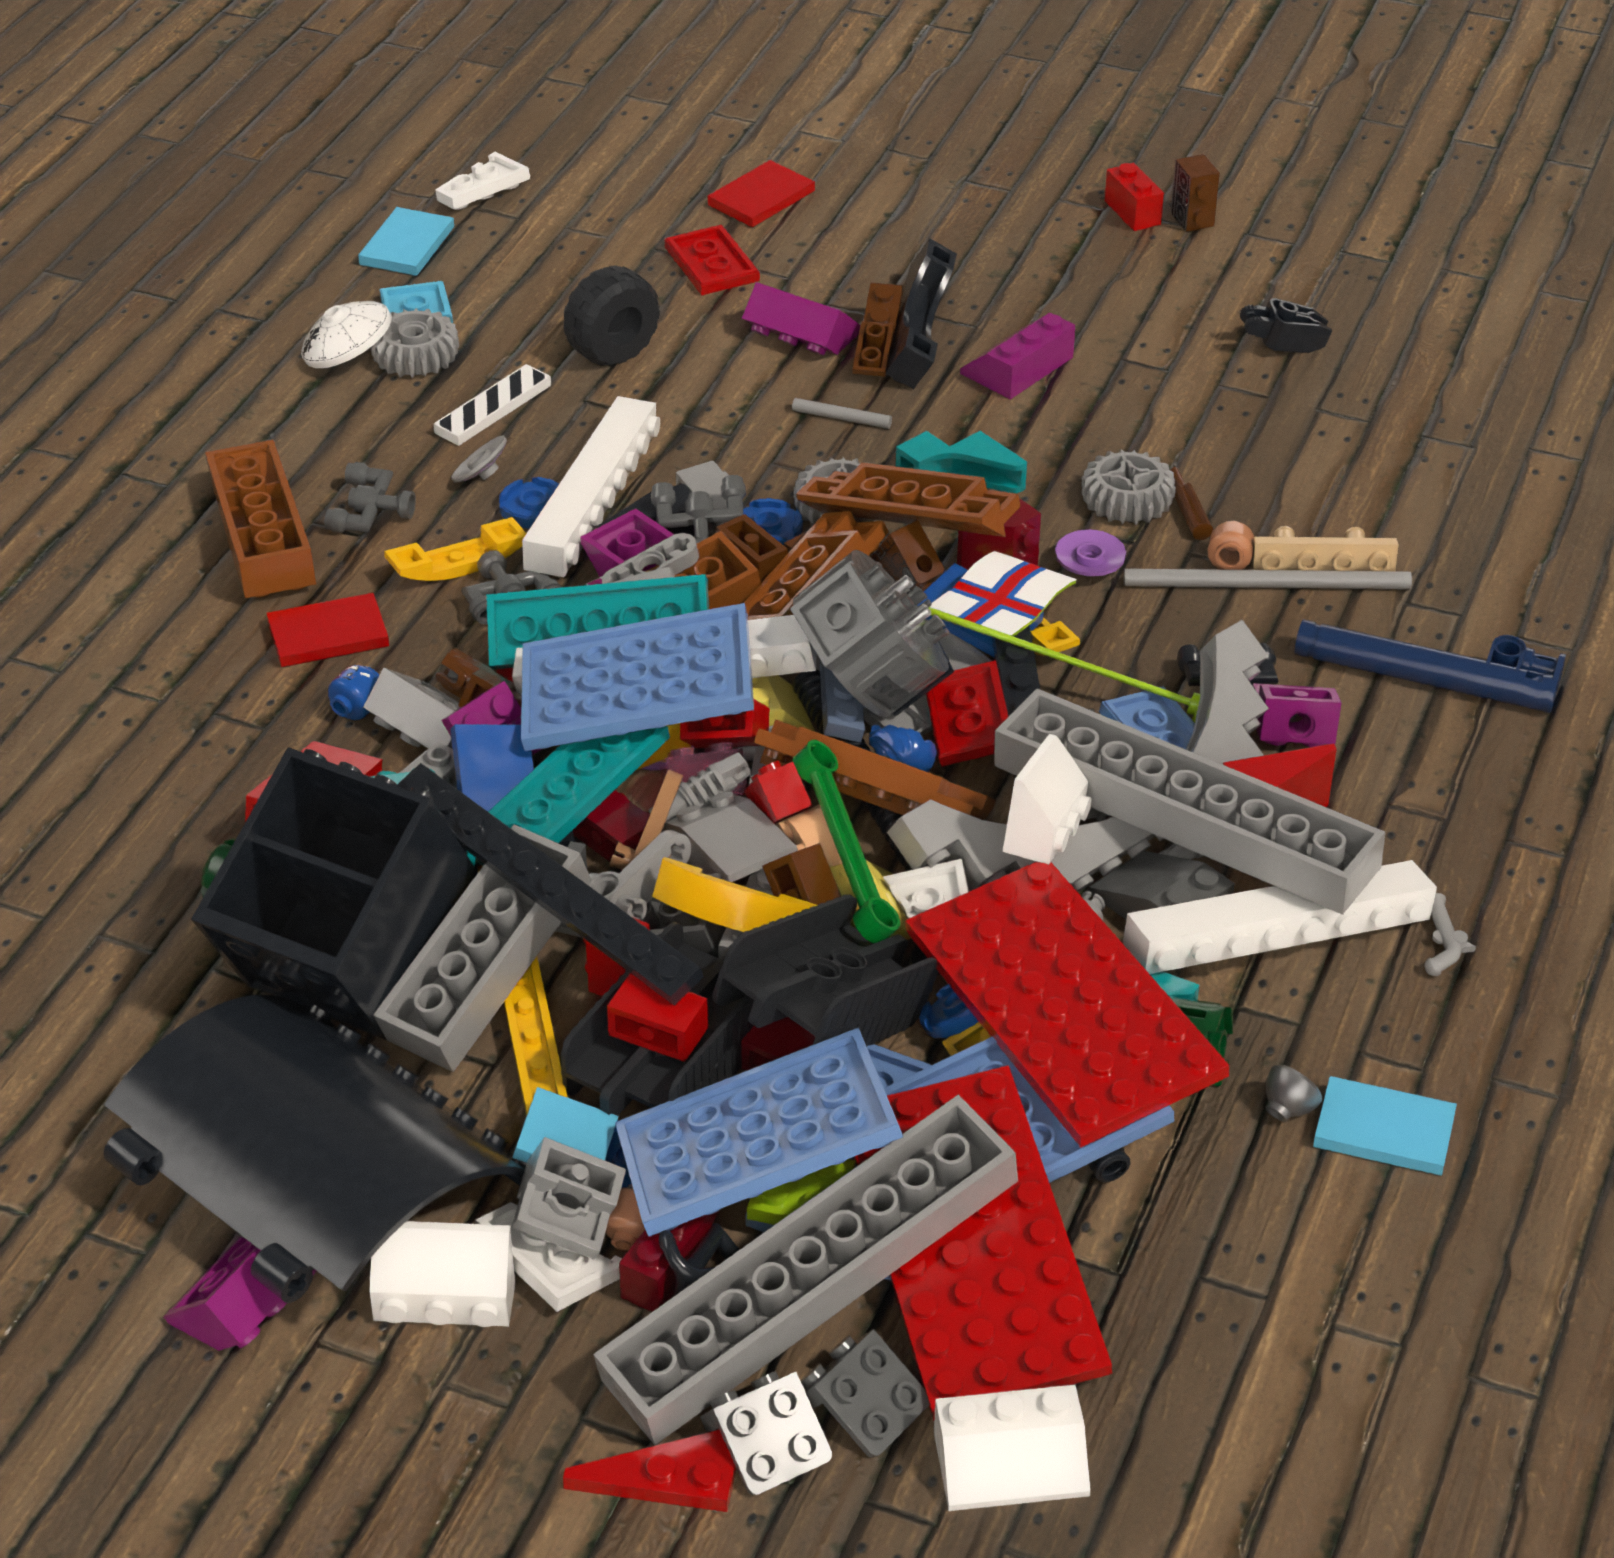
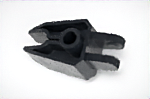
(1287, 326)

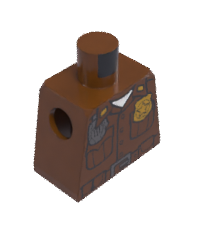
(910, 554)

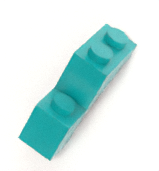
(972, 456)

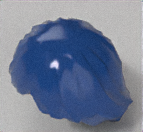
(903, 746)

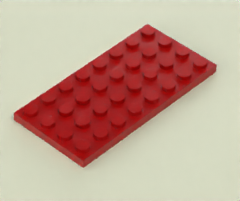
(1066, 1001)
(1002, 1290)

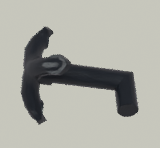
(691, 1269)

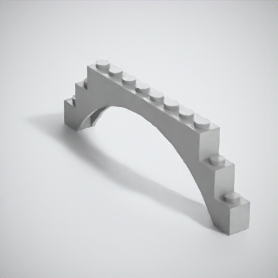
(1221, 733)

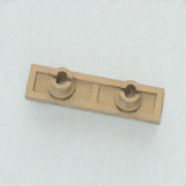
(1324, 553)

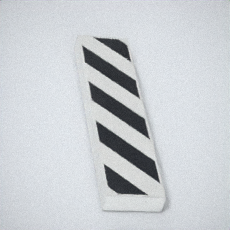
(492, 404)

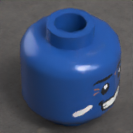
(350, 691)

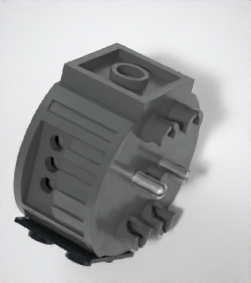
(873, 633)

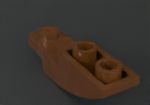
(877, 329)

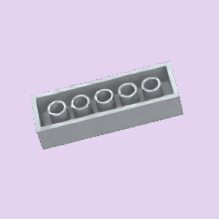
(471, 963)

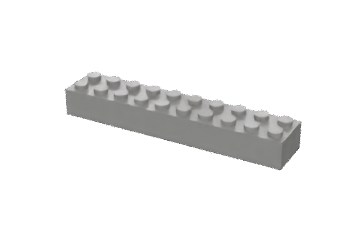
(1201, 802)
(806, 1268)

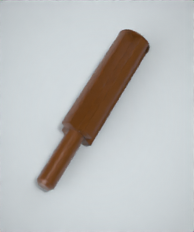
(1191, 508)

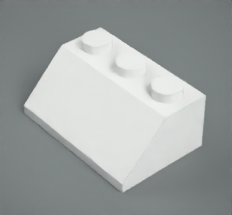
(1046, 803)
(444, 1275)
(1011, 1447)

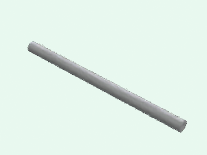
(1267, 578)

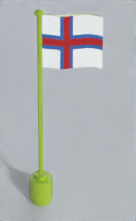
(1006, 596)

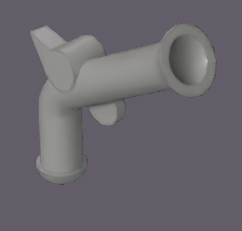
(1453, 941)

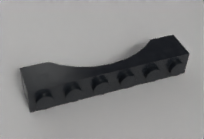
(912, 343)

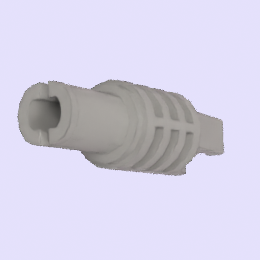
(717, 779)

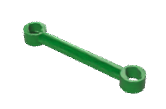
(876, 917)

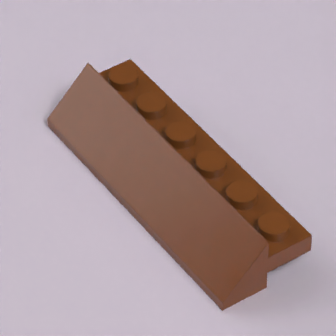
(912, 495)
(815, 553)
(873, 776)

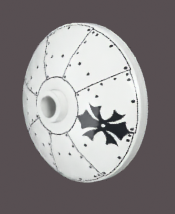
(345, 333)

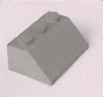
(411, 708)

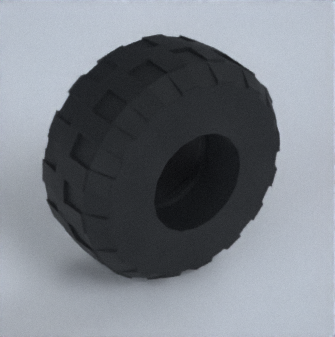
(611, 315)

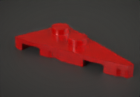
(680, 1472)

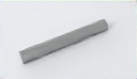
(842, 413)

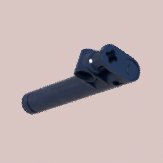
(1508, 675)

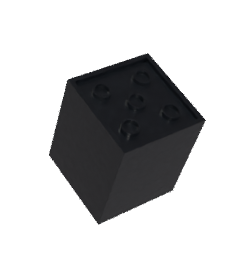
(333, 887)

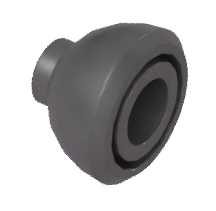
(1290, 1093)

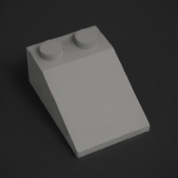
(730, 836)

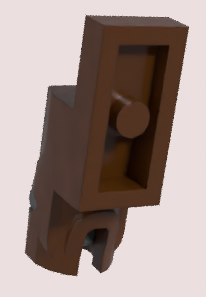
(469, 677)

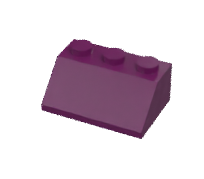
(799, 320)
(1024, 356)
(226, 1301)

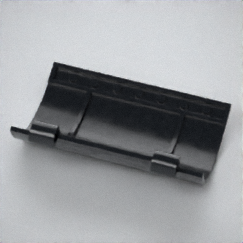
(295, 1136)

